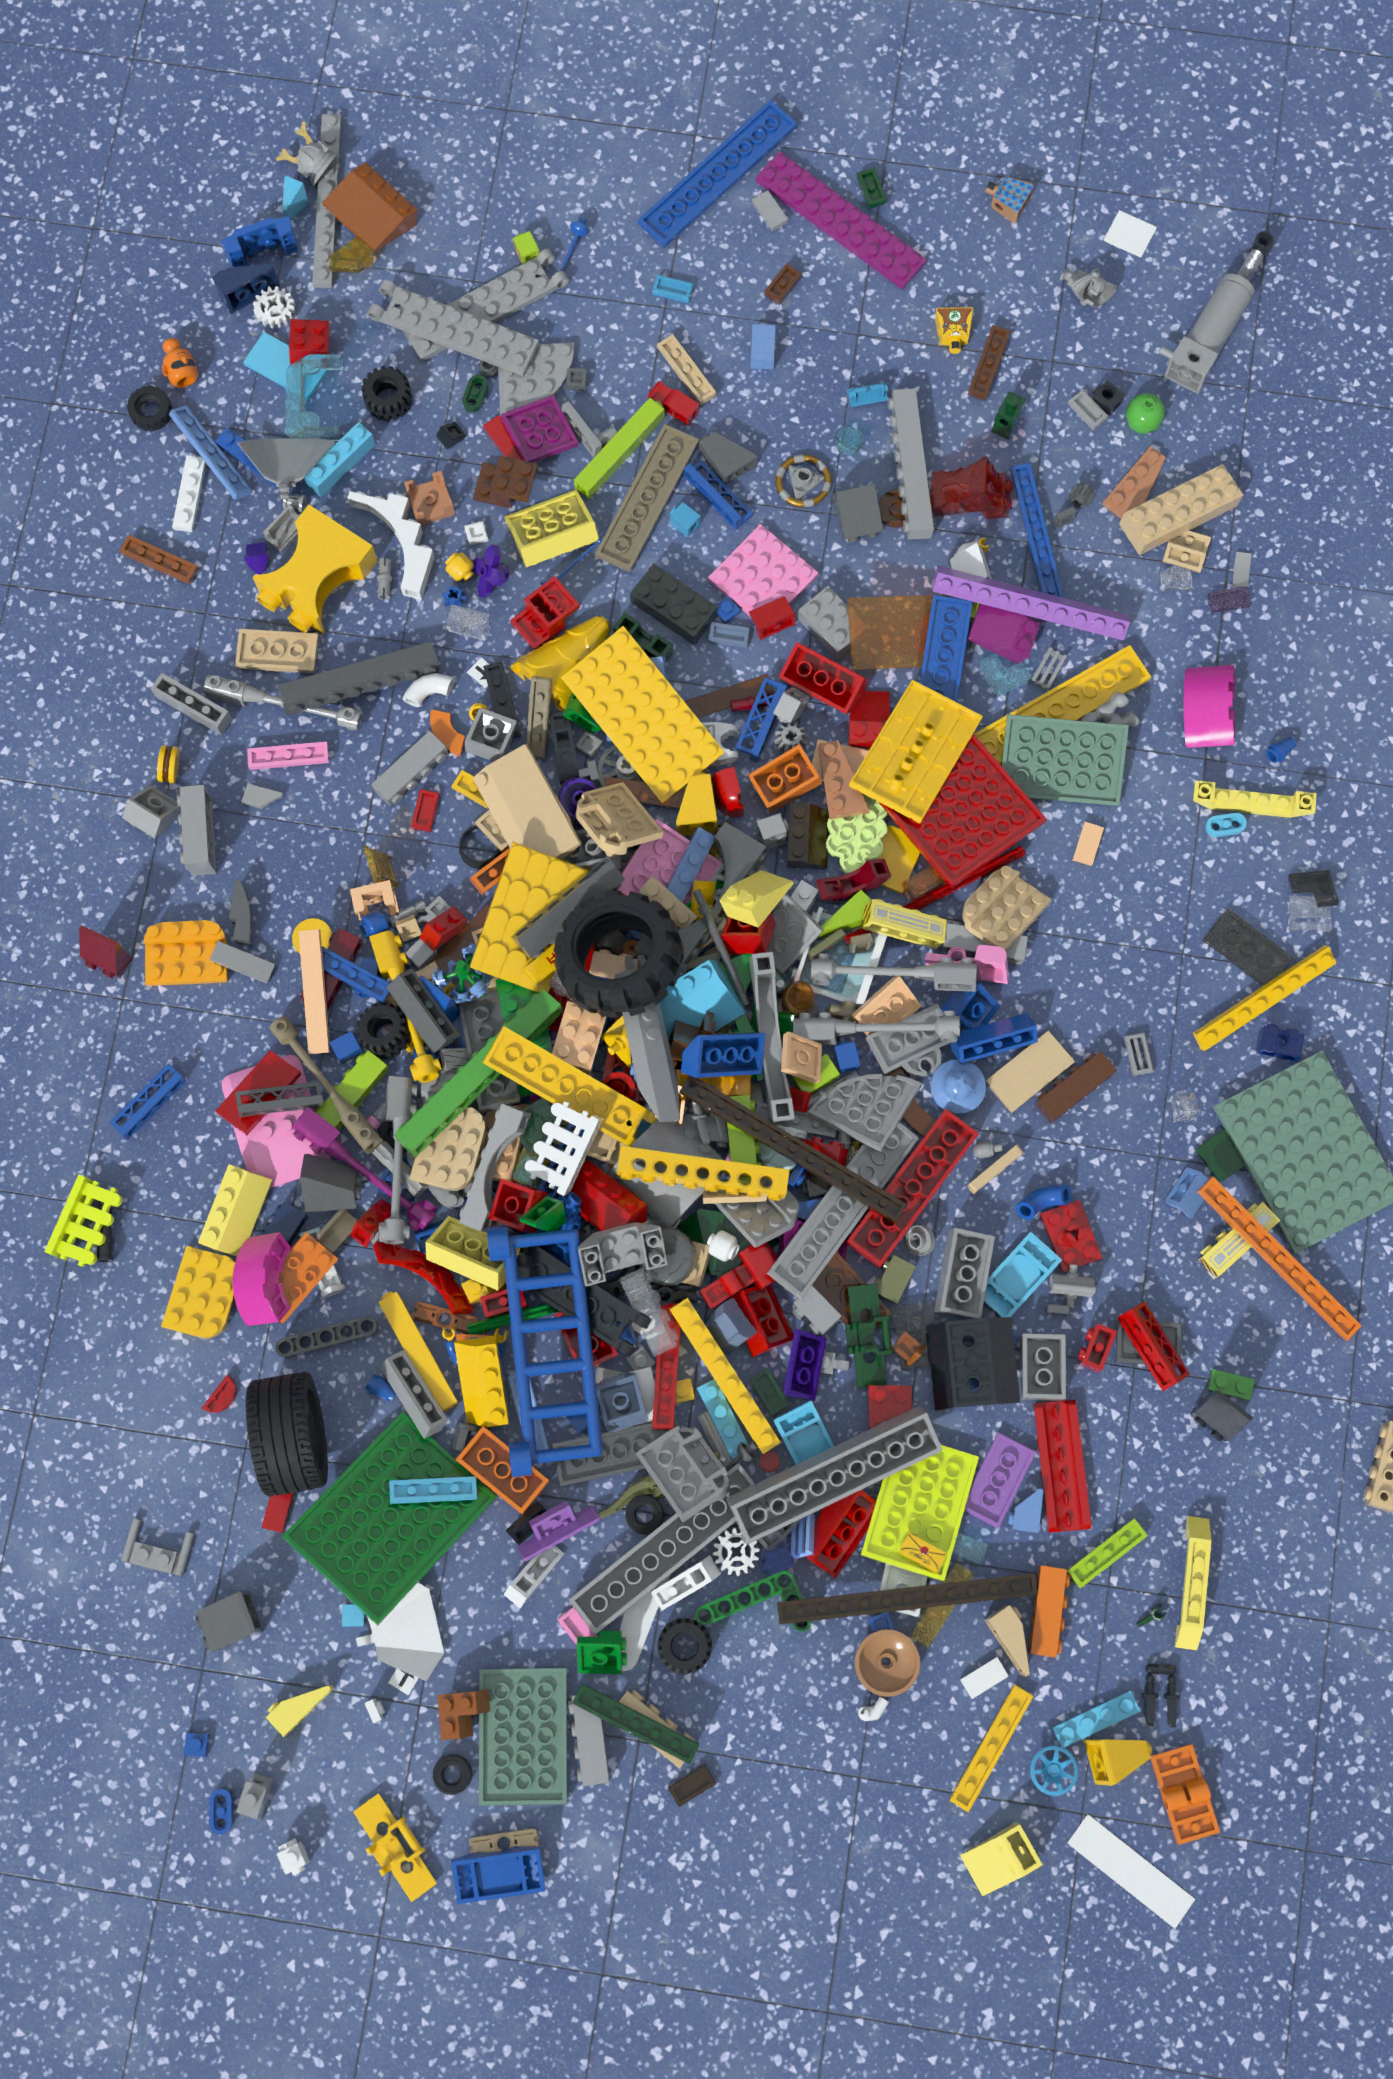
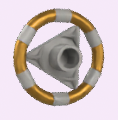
(803, 480)

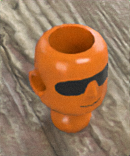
(178, 364)

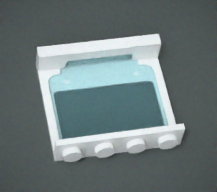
(843, 986)

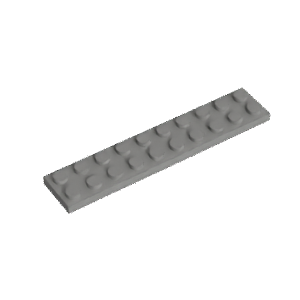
(836, 1216)

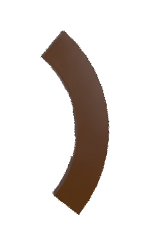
(915, 1116)

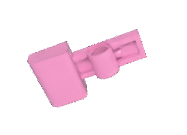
(990, 961)

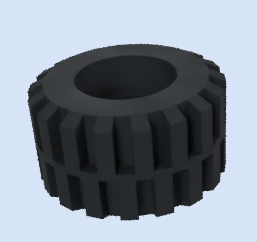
(386, 379)
(373, 1020)
(665, 1651)

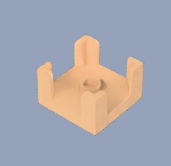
(374, 894)

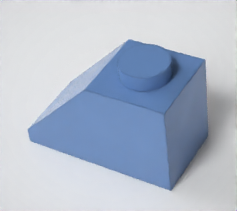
(1027, 1513)

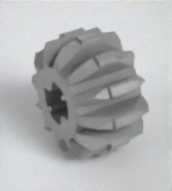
(790, 731)

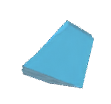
(293, 197)

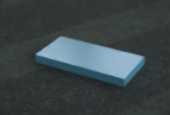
(272, 359)

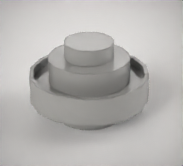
(920, 1240)

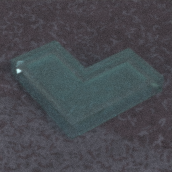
(1003, 680)

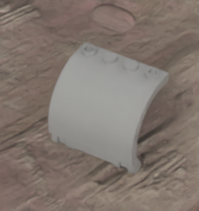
(667, 1202)

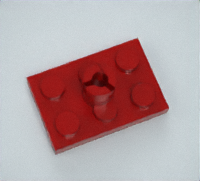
(1071, 1235)

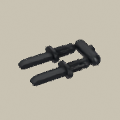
(1150, 1696)

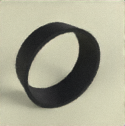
(475, 864)

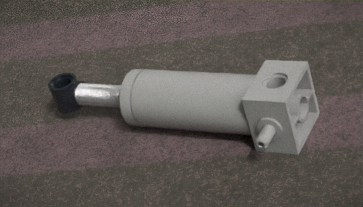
(1198, 351)

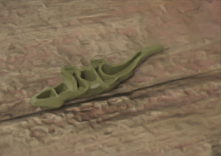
(643, 1486)

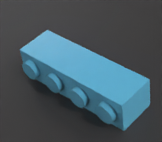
(340, 459)

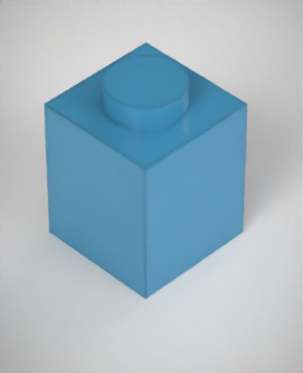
(685, 519)

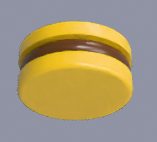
(168, 764)

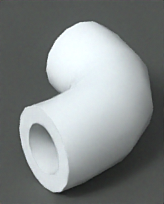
(428, 685)

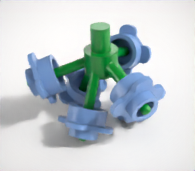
(461, 971)

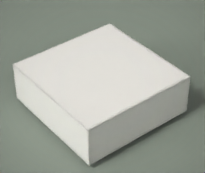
(476, 533)

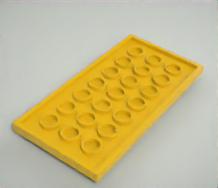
(642, 714)

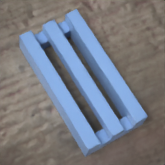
(799, 1536)

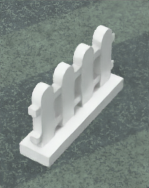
(572, 1139)

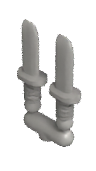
(700, 1119)

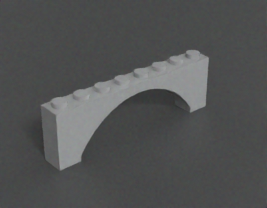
(764, 992)

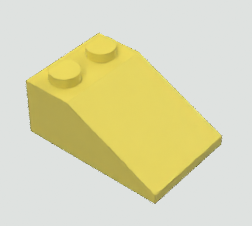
(754, 897)

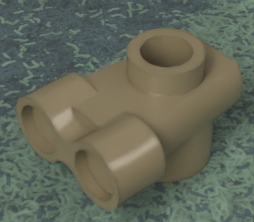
(843, 1011)

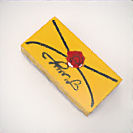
(922, 1553)

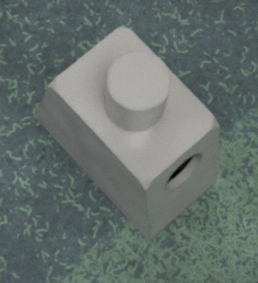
(255, 1796)

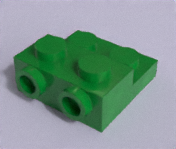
(602, 1653)

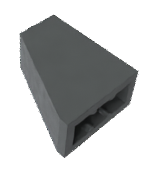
(726, 457)

